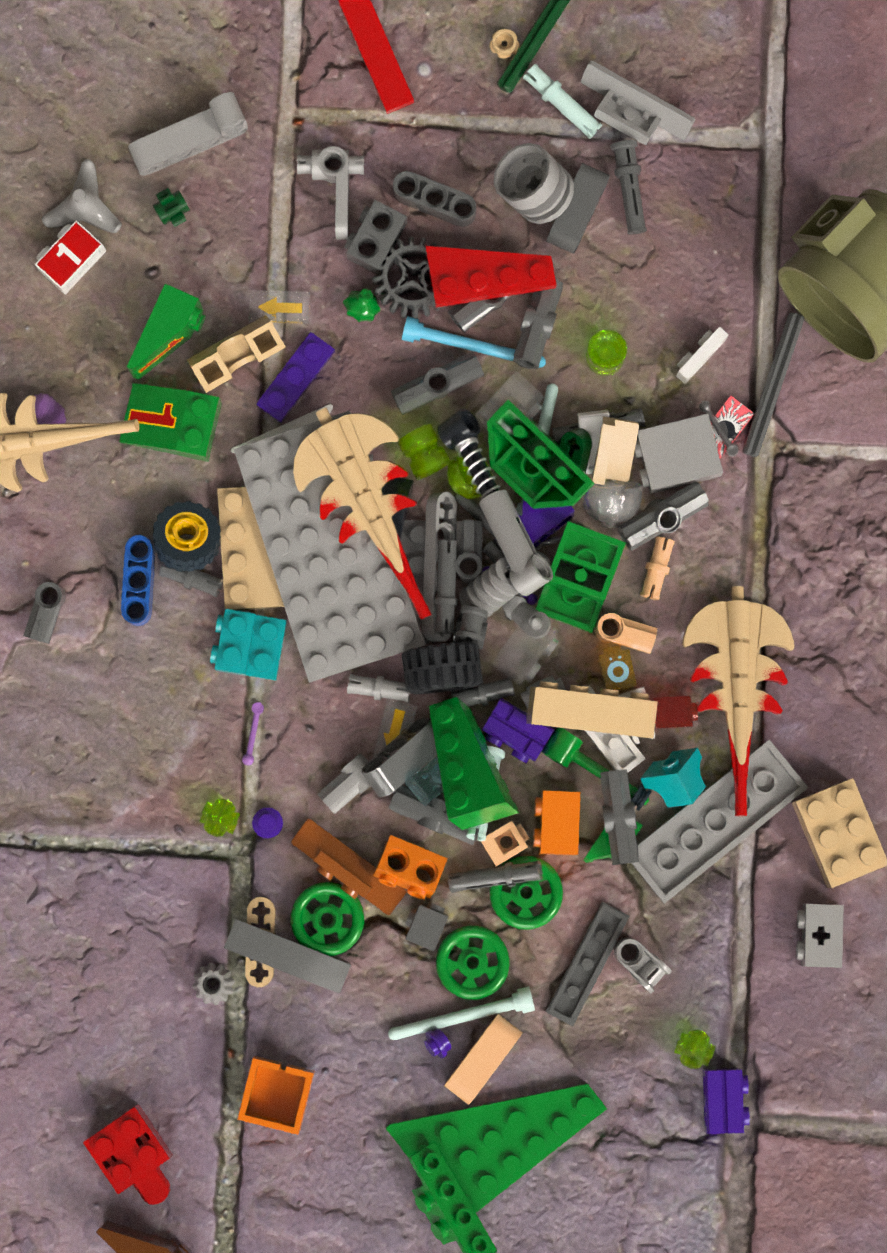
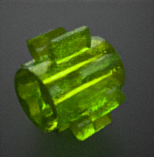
(219, 817)
(694, 1049)

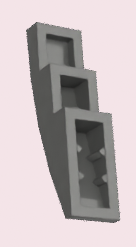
(287, 956)

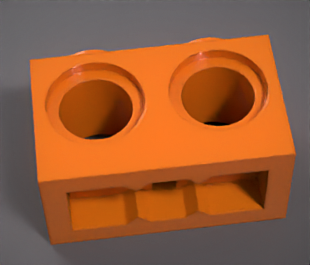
(412, 859)

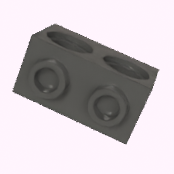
(380, 238)

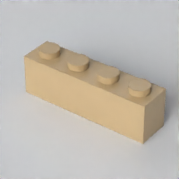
(591, 711)

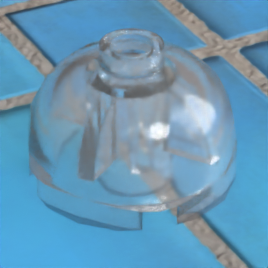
(613, 502)

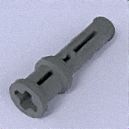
(628, 173)

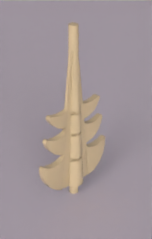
(29, 439)

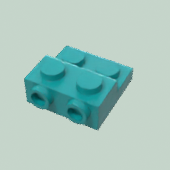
(248, 644)

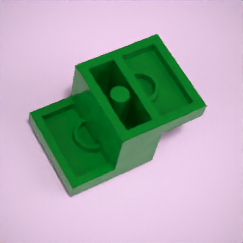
(580, 577)

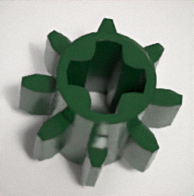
(171, 207)

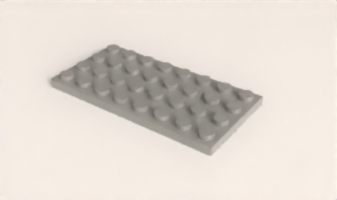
(336, 595)

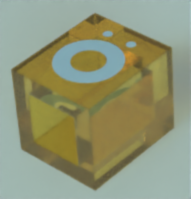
(616, 669)

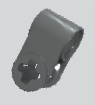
(471, 626)

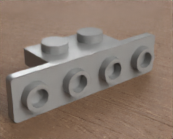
(633, 108)

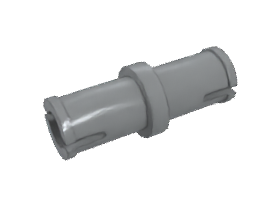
(377, 688)

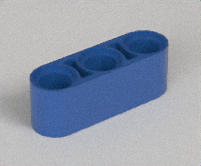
(132, 566)

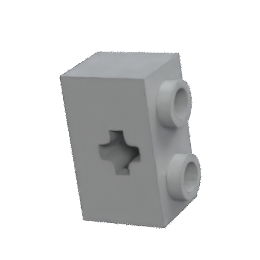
(830, 950)

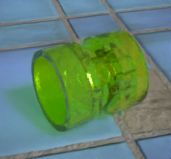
(606, 352)
(418, 442)

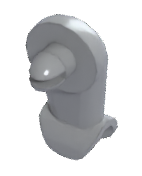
(530, 620)

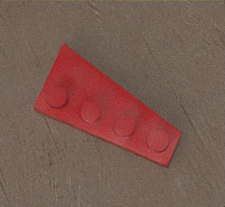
(479, 275)

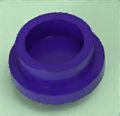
(267, 822)
(437, 1043)

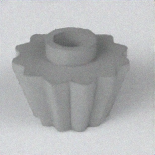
(202, 988)

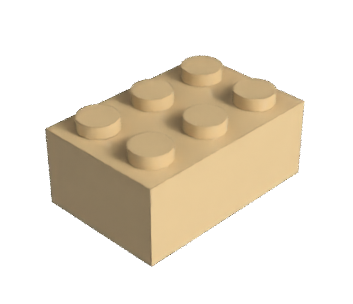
(840, 833)

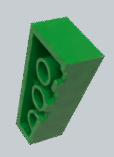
(467, 768)

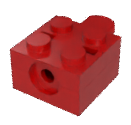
(132, 1158)

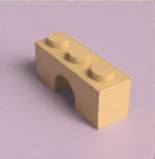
(248, 344)

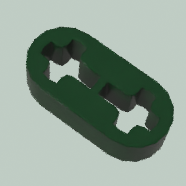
(583, 439)

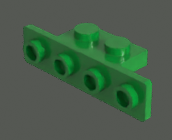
(446, 1204)

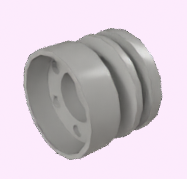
(533, 183)

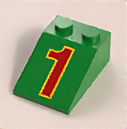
(168, 328)
(172, 420)

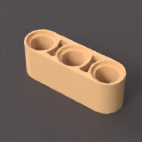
(483, 1059)

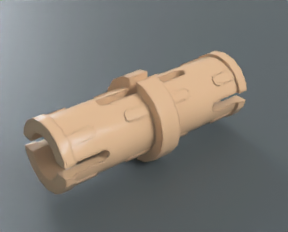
(657, 568)

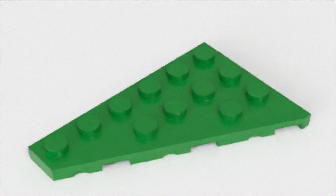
(500, 1140)

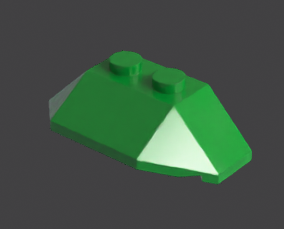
(533, 461)

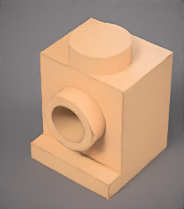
(496, 851)

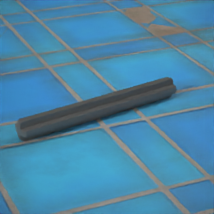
(773, 384)

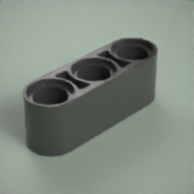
(424, 188)
(572, 223)
(401, 758)

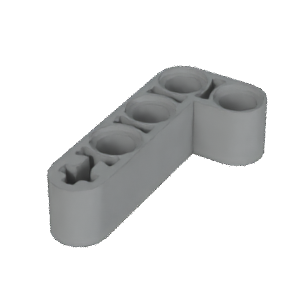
(190, 135)

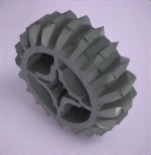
(402, 287)

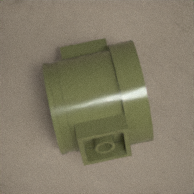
(842, 273)

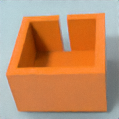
(558, 823)
(276, 1095)

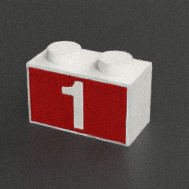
(69, 256)

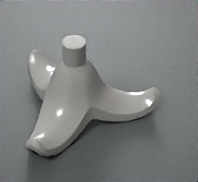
(83, 204)

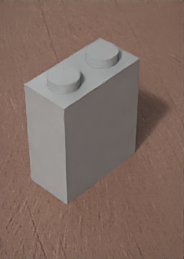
(678, 454)

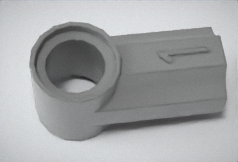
(346, 785)

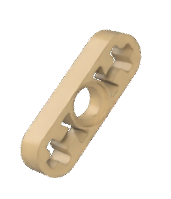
(254, 918)

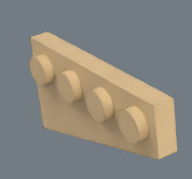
(245, 562)

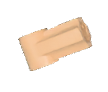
(628, 634)

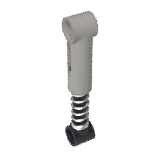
(528, 568)

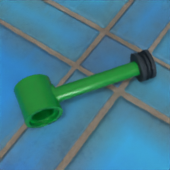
(564, 749)

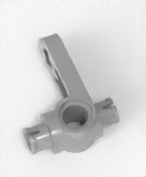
(315, 165)

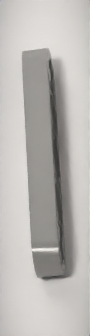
(433, 515)

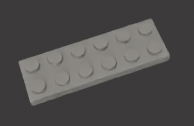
(709, 827)

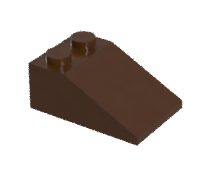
(130, 1240)

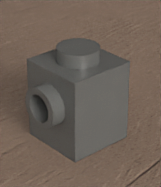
(426, 925)

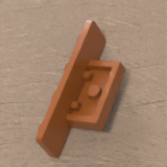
(347, 866)

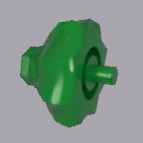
(361, 305)

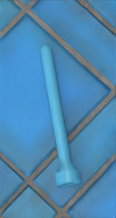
(415, 330)

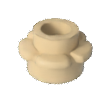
(501, 36)

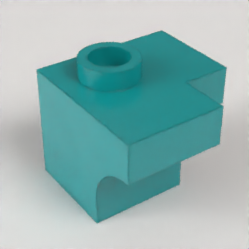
(676, 777)

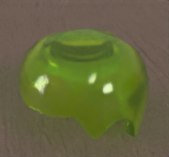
(460, 480)

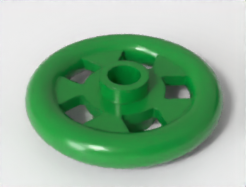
(525, 919)
(346, 936)
(496, 974)

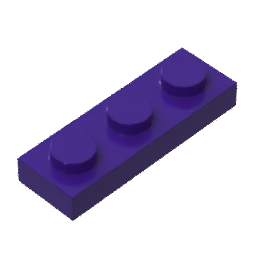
(295, 377)

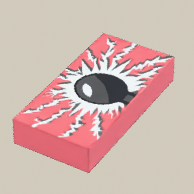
(733, 419)

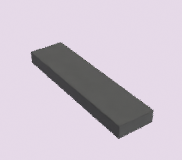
(587, 964)

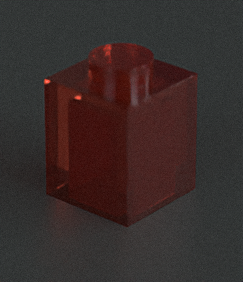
(675, 712)

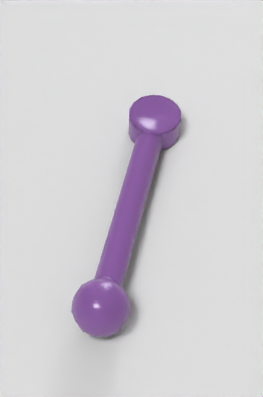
(257, 709)

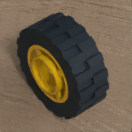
(186, 519)

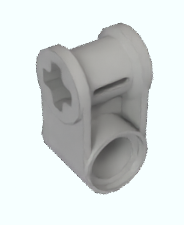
(642, 964)

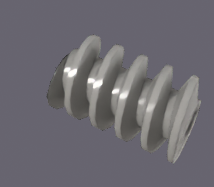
(490, 589)

